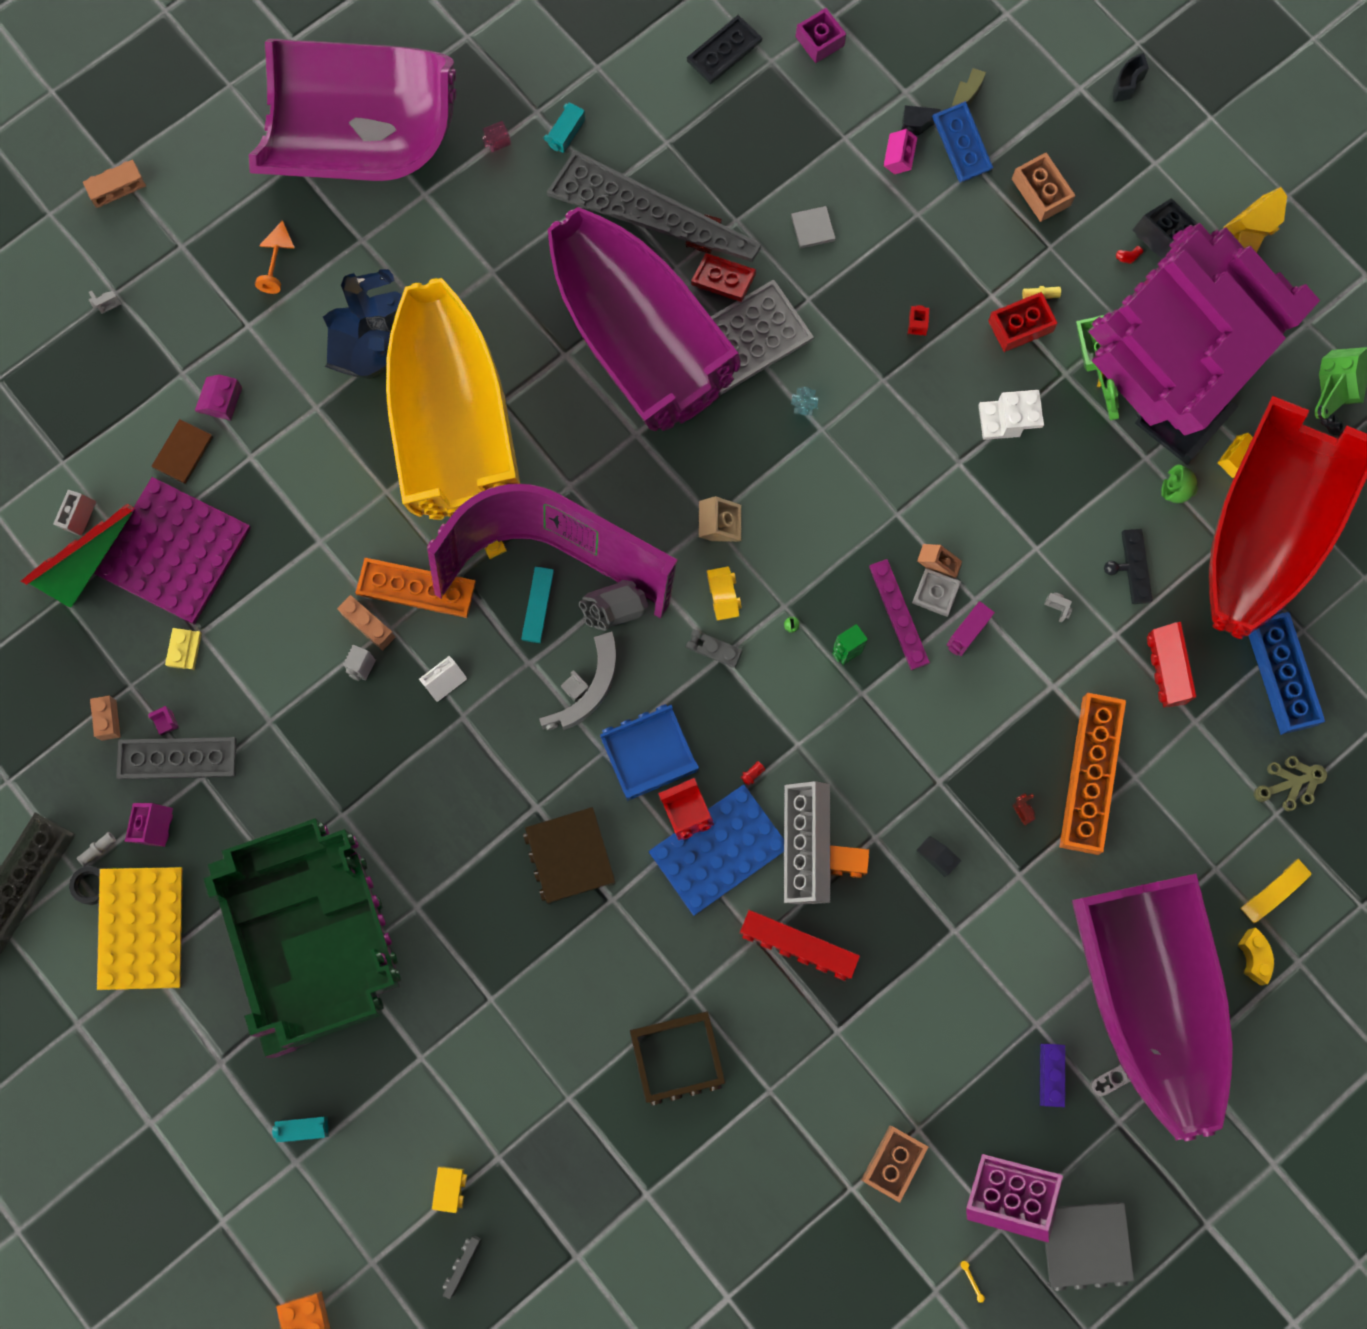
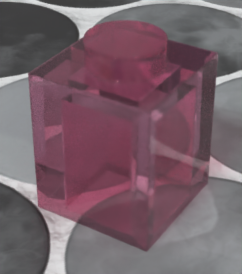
(496, 136)

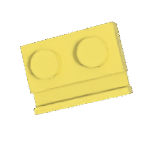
(183, 649)

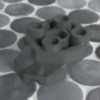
(613, 605)

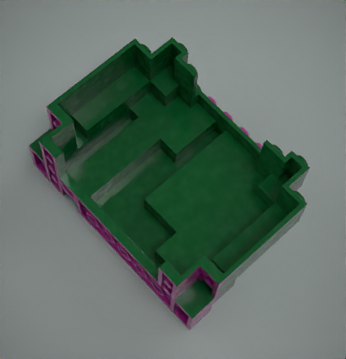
(304, 934)

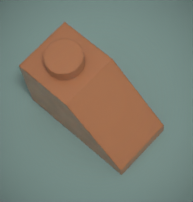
(939, 560)

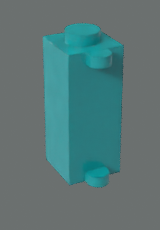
(565, 127)
(300, 1129)

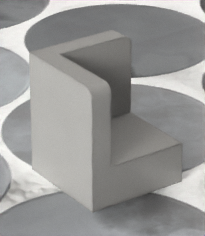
(575, 687)

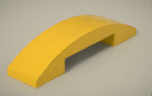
(1276, 891)

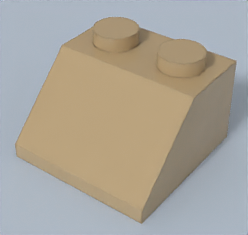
(719, 520)

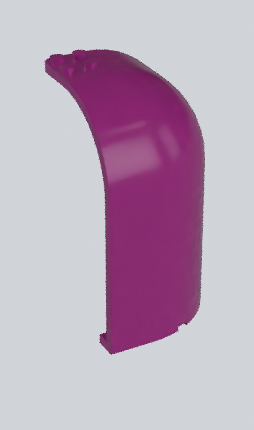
(325, 85)

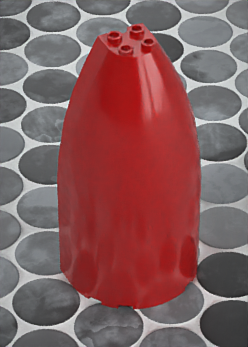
(1281, 516)

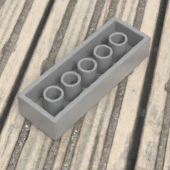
(807, 843)

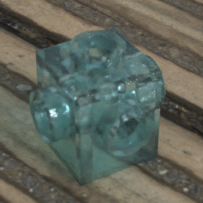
(804, 401)

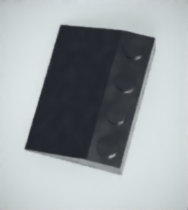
(1161, 225)

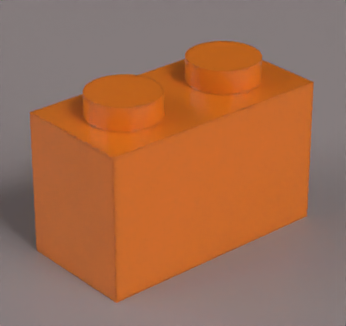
(848, 861)

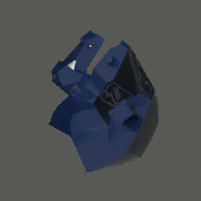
(362, 330)

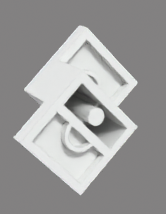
(1011, 414)

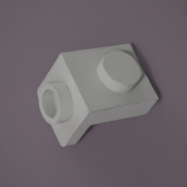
(1058, 602)

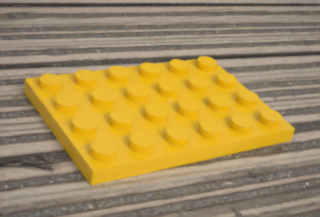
(139, 928)

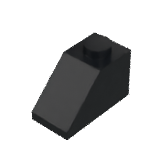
(918, 119)
(938, 856)

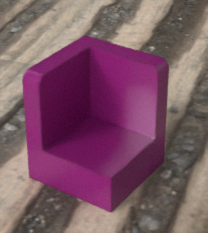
(164, 720)

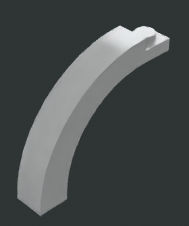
(597, 691)

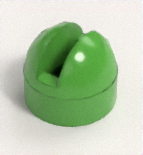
(787, 624)

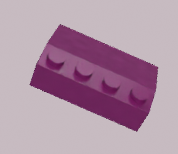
(1014, 1197)

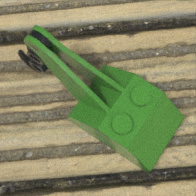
(1341, 382)

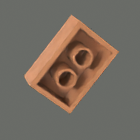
(1043, 187)
(894, 1163)

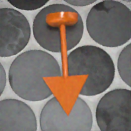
(277, 239)

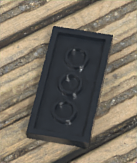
(724, 49)

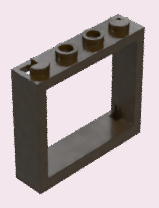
(693, 1089)

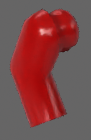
(1127, 256)

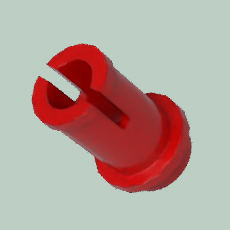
(756, 770)

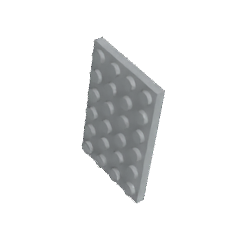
(761, 330)

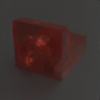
(1024, 811)

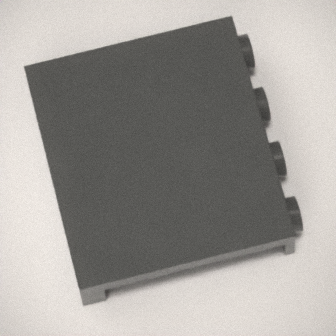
(1089, 1247)

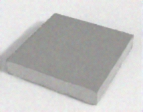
(371, 130)
(813, 227)
(936, 592)

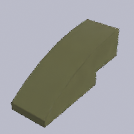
(969, 90)

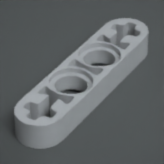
(1106, 1089)

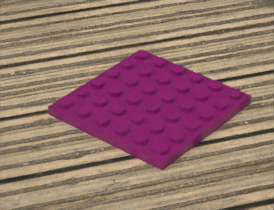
(173, 550)

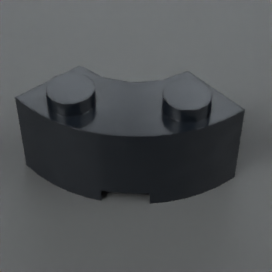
(1131, 73)

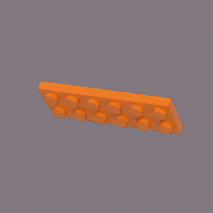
(413, 588)

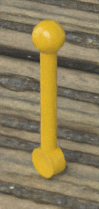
(980, 1297)

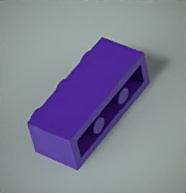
(1052, 1075)

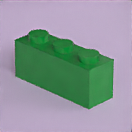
(849, 644)

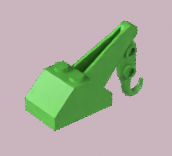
(1088, 348)

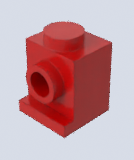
(918, 327)

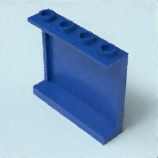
(648, 752)

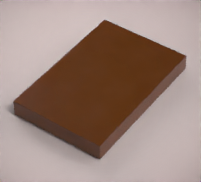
(182, 451)

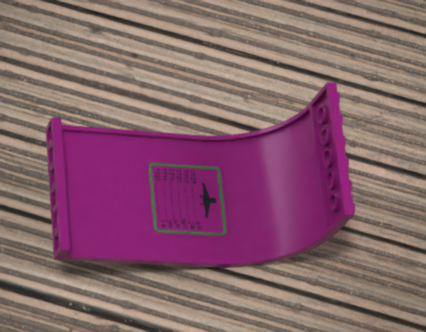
(548, 517)

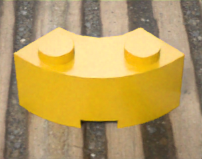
(723, 593)
(1258, 956)

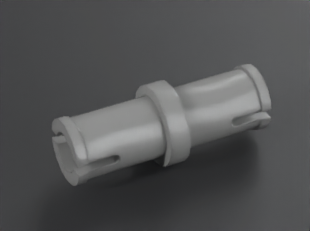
(96, 849)

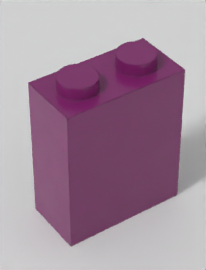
(970, 629)

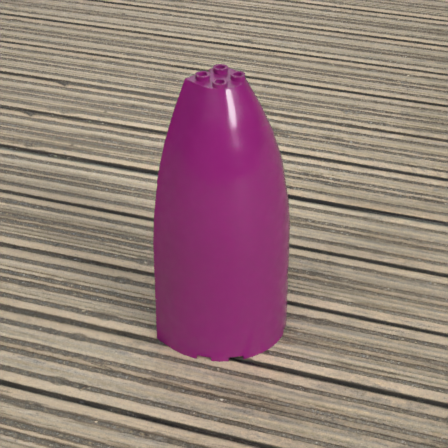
(640, 320)
(1162, 992)

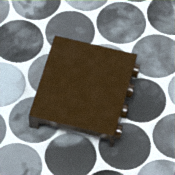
(569, 855)

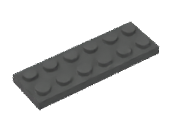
(176, 758)

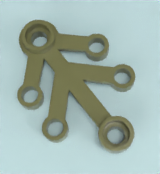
(1294, 782)

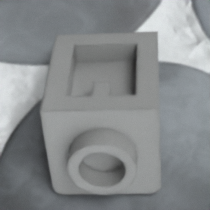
(105, 302)

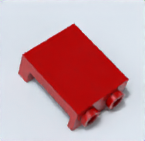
(686, 809)

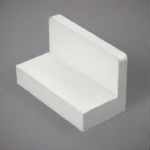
(443, 678)

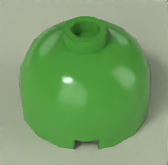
(1180, 485)

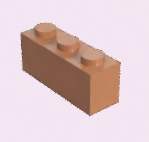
(114, 183)
(366, 622)

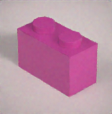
(900, 151)

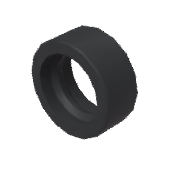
(74, 885)

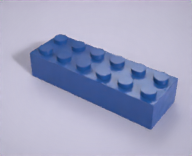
(1286, 675)

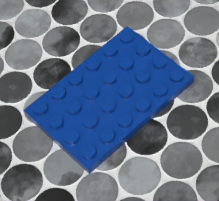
(722, 856)

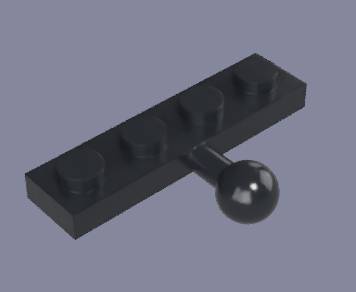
(1135, 566)

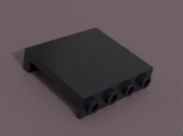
(1185, 446)

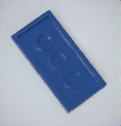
(962, 142)

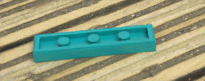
(537, 605)

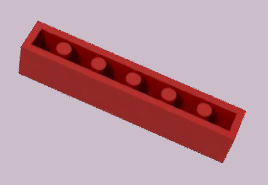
(799, 944)

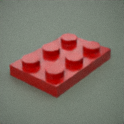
(723, 277)

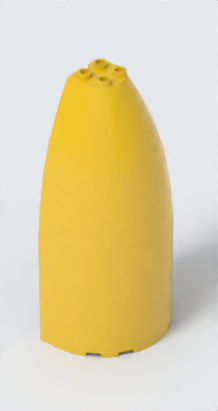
(444, 404)

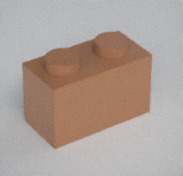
(105, 718)

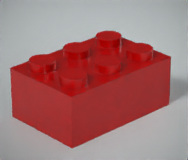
(1022, 322)

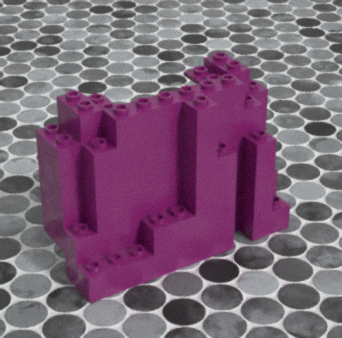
(1197, 328)

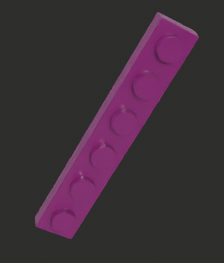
(899, 614)

